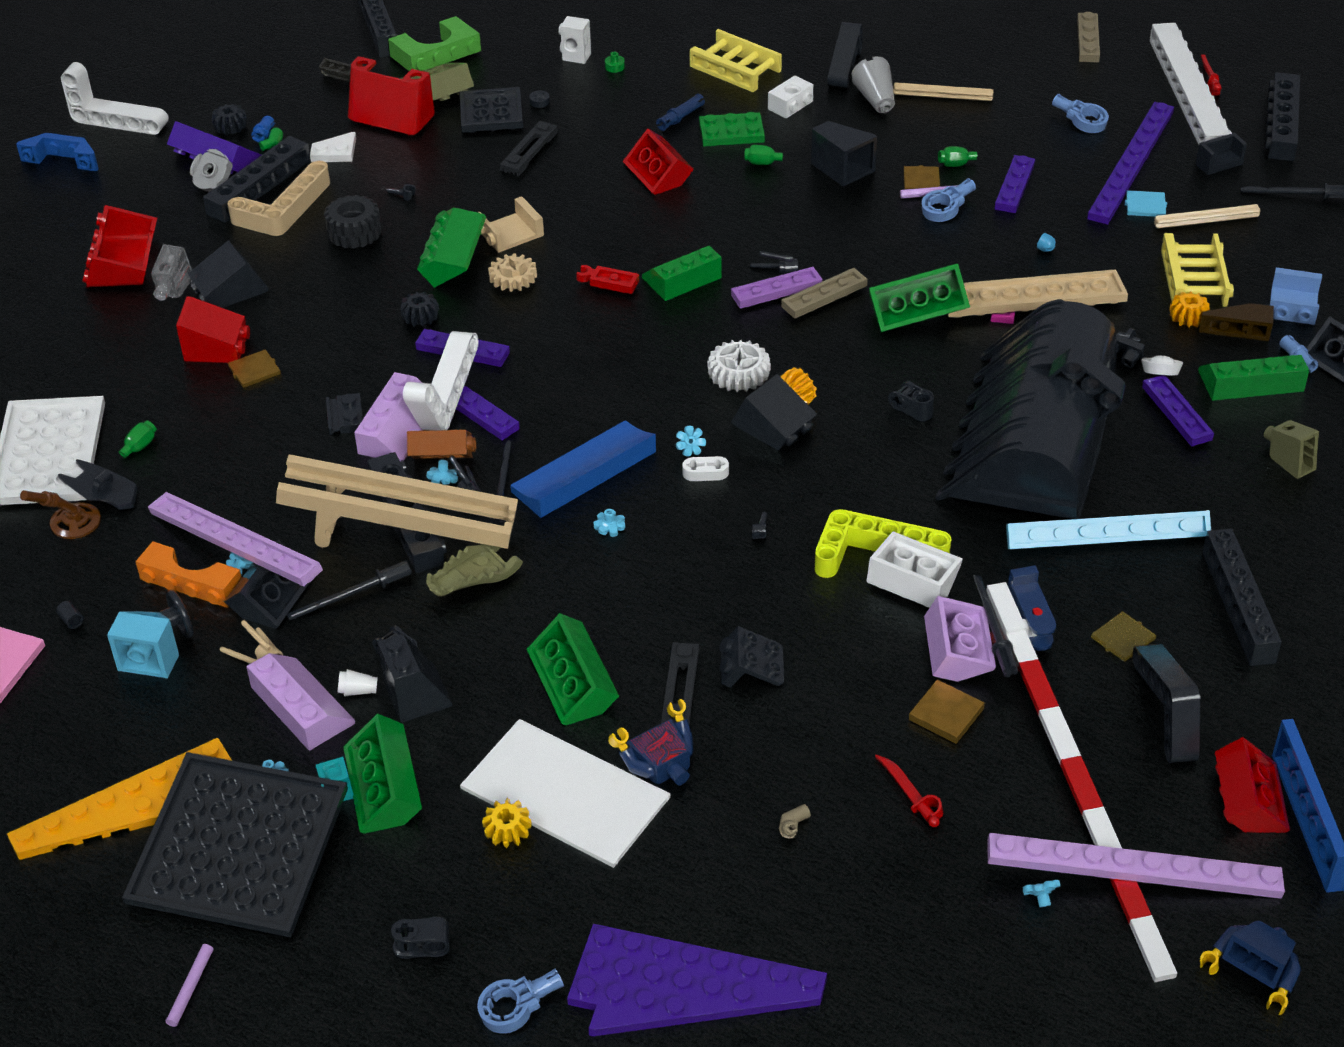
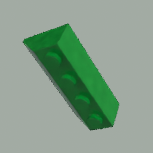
(450, 245)
(919, 298)
(1255, 377)
(572, 671)
(382, 775)

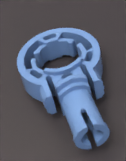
(1078, 111)
(949, 196)
(524, 992)

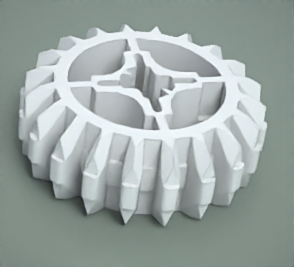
(739, 365)

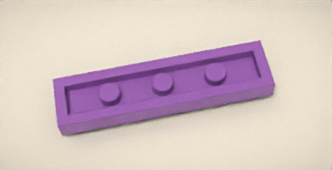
(775, 287)

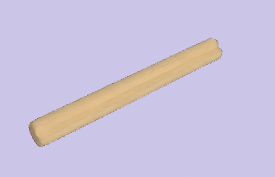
(943, 91)
(1207, 216)

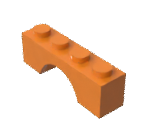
(212, 584)

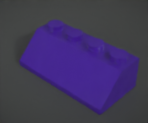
(194, 141)

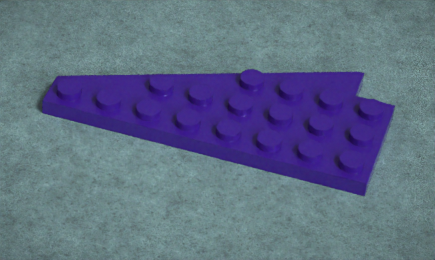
(661, 982)

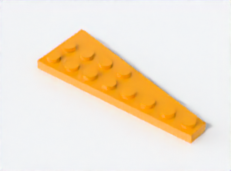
(124, 805)

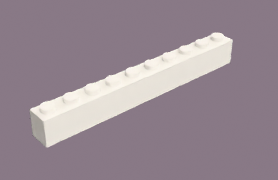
(1187, 82)

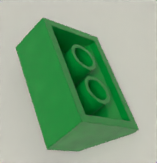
(685, 273)

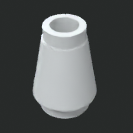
(356, 683)

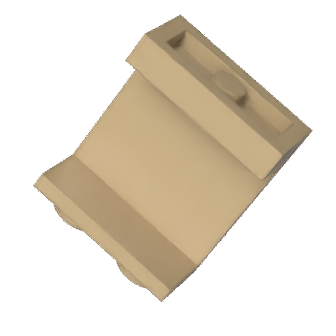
(515, 228)

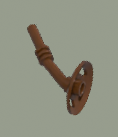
(70, 514)

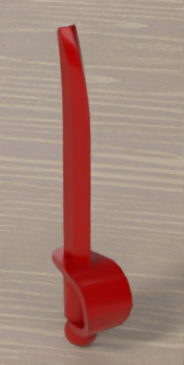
(1213, 82)
(920, 803)

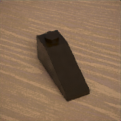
(1240, 321)

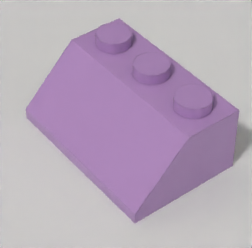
(958, 639)

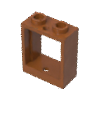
(440, 444)

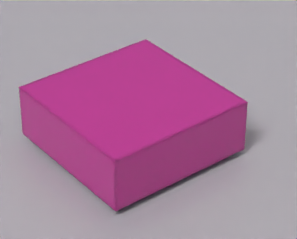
(1003, 318)

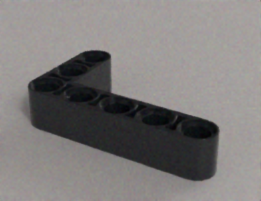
(1178, 696)

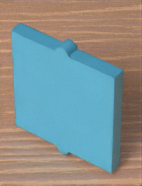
(1145, 203)

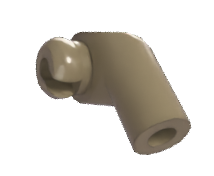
(789, 820)

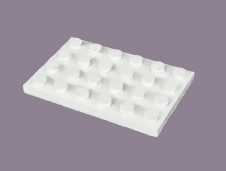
(44, 441)

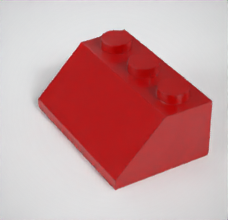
(657, 163)
(1251, 788)

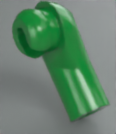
(274, 138)

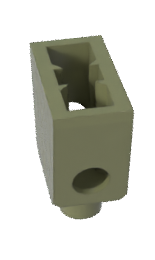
(1293, 447)

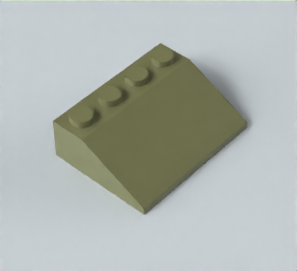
(448, 79)

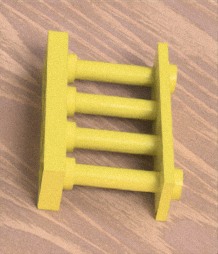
(735, 72)
(1176, 276)

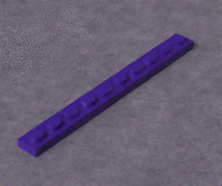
(1130, 163)

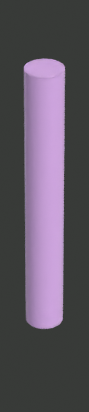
(921, 192)
(189, 985)

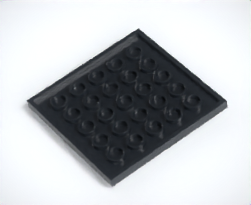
(236, 844)

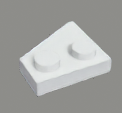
(334, 149)

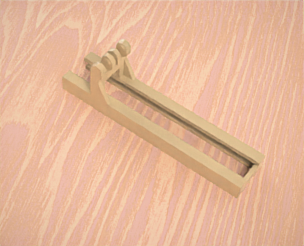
(338, 477)

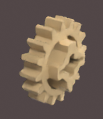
(512, 272)

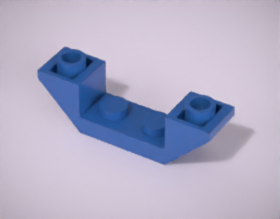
(37, 147)

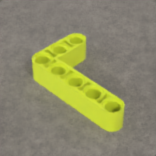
(868, 533)

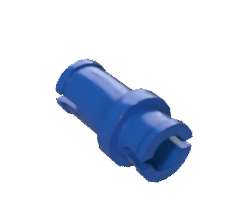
(262, 129)

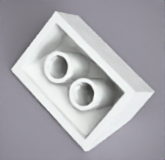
(913, 569)

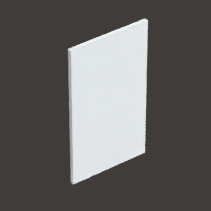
(567, 792)

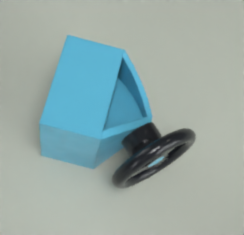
(146, 640)

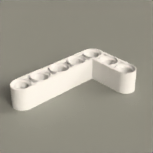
(107, 113)
(436, 402)

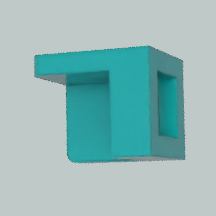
(335, 770)

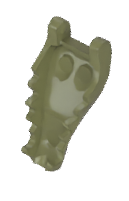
(472, 567)

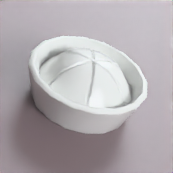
(1161, 365)

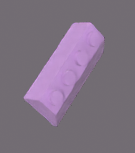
(387, 421)
(298, 699)

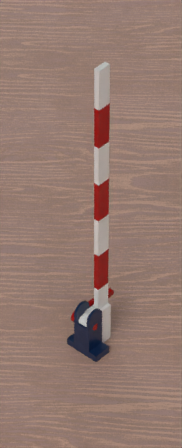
(1029, 625)

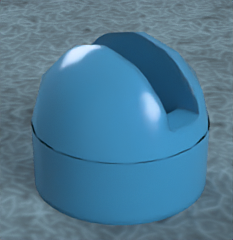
(1046, 243)

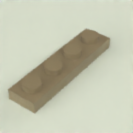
(1088, 37)
(824, 293)

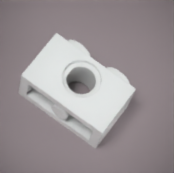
(575, 39)
(790, 96)

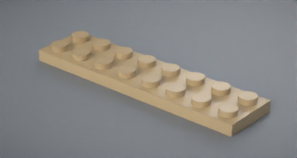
(1032, 292)

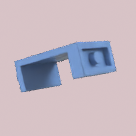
(1295, 295)

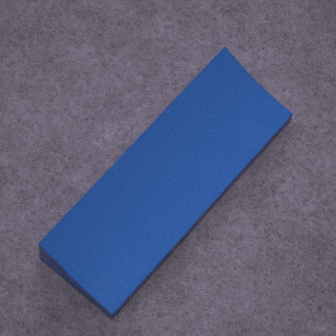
(584, 468)
(1310, 806)

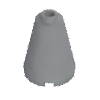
(875, 83)

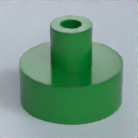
(614, 63)

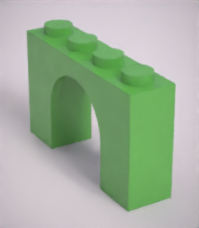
(458, 42)

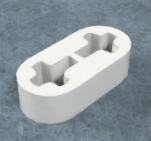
(705, 468)

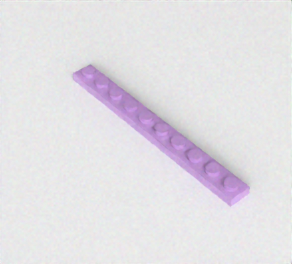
(236, 539)
(1135, 865)

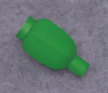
(762, 155)
(955, 156)
(138, 438)

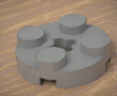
(202, 163)

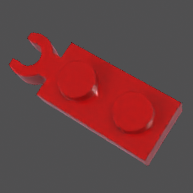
(609, 278)

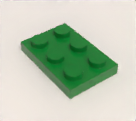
(731, 129)

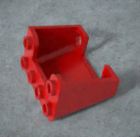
(389, 101)
(119, 248)

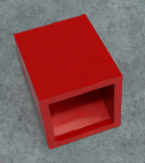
(211, 332)

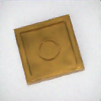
(946, 711)

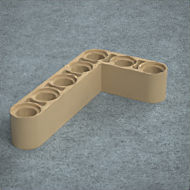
(287, 208)

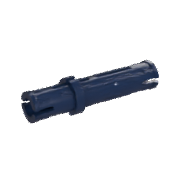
(675, 115)

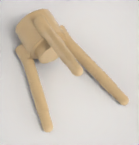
(263, 649)

